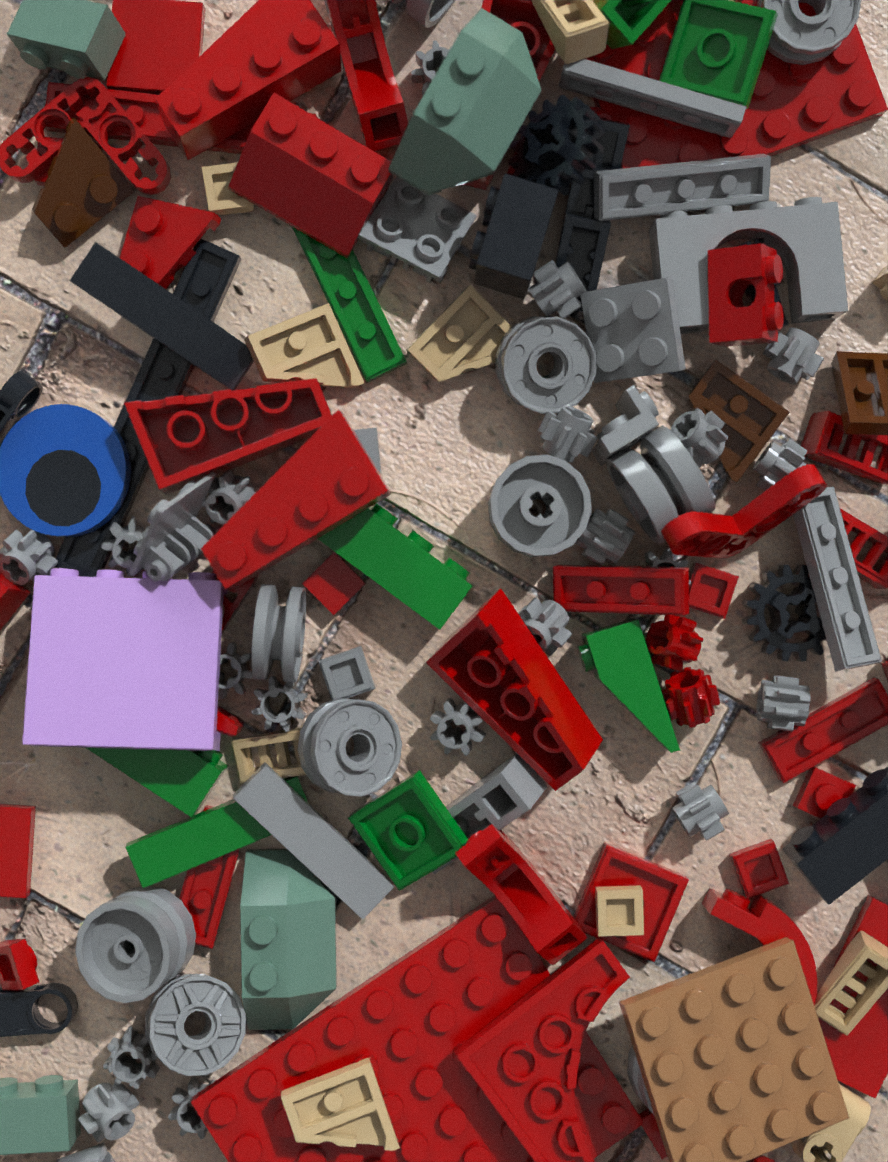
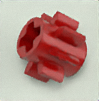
(673, 642)

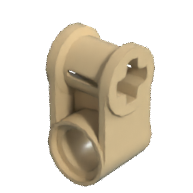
(838, 1137)

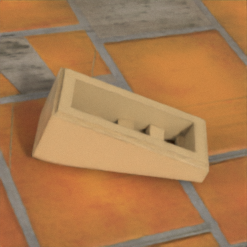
(578, 38)
(244, 759)
(851, 961)

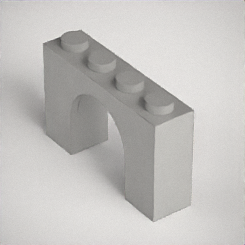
(803, 235)

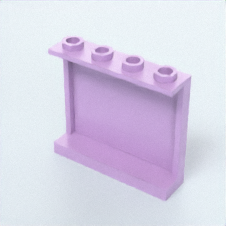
(124, 662)

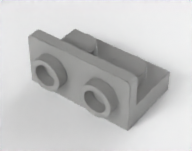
(625, 431)

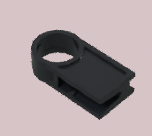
(17, 400)
(21, 1013)

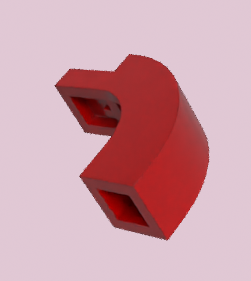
(368, 72)
(523, 893)
(765, 923)

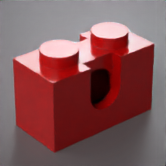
(729, 275)

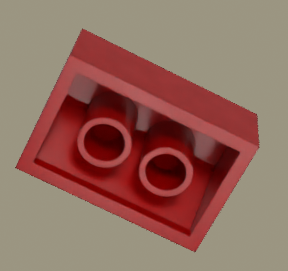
(310, 175)

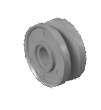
(807, 38)
(572, 369)
(278, 633)
(374, 753)
(218, 1039)

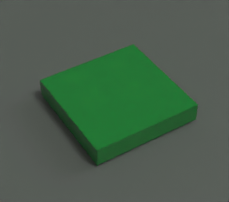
(719, 48)
(409, 830)

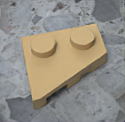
(460, 337)
(305, 349)
(341, 1109)

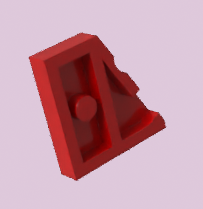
(163, 237)

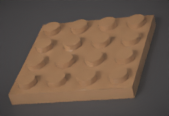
(735, 1058)

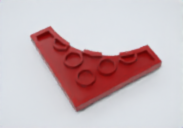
(532, 1054)

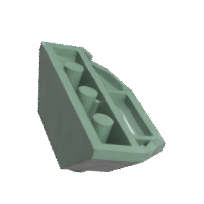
(469, 108)
(285, 940)

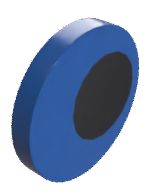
(63, 470)

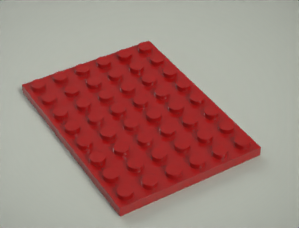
(409, 1028)

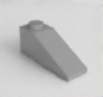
(497, 798)

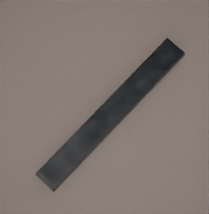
(160, 376)

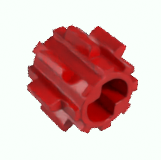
(690, 697)

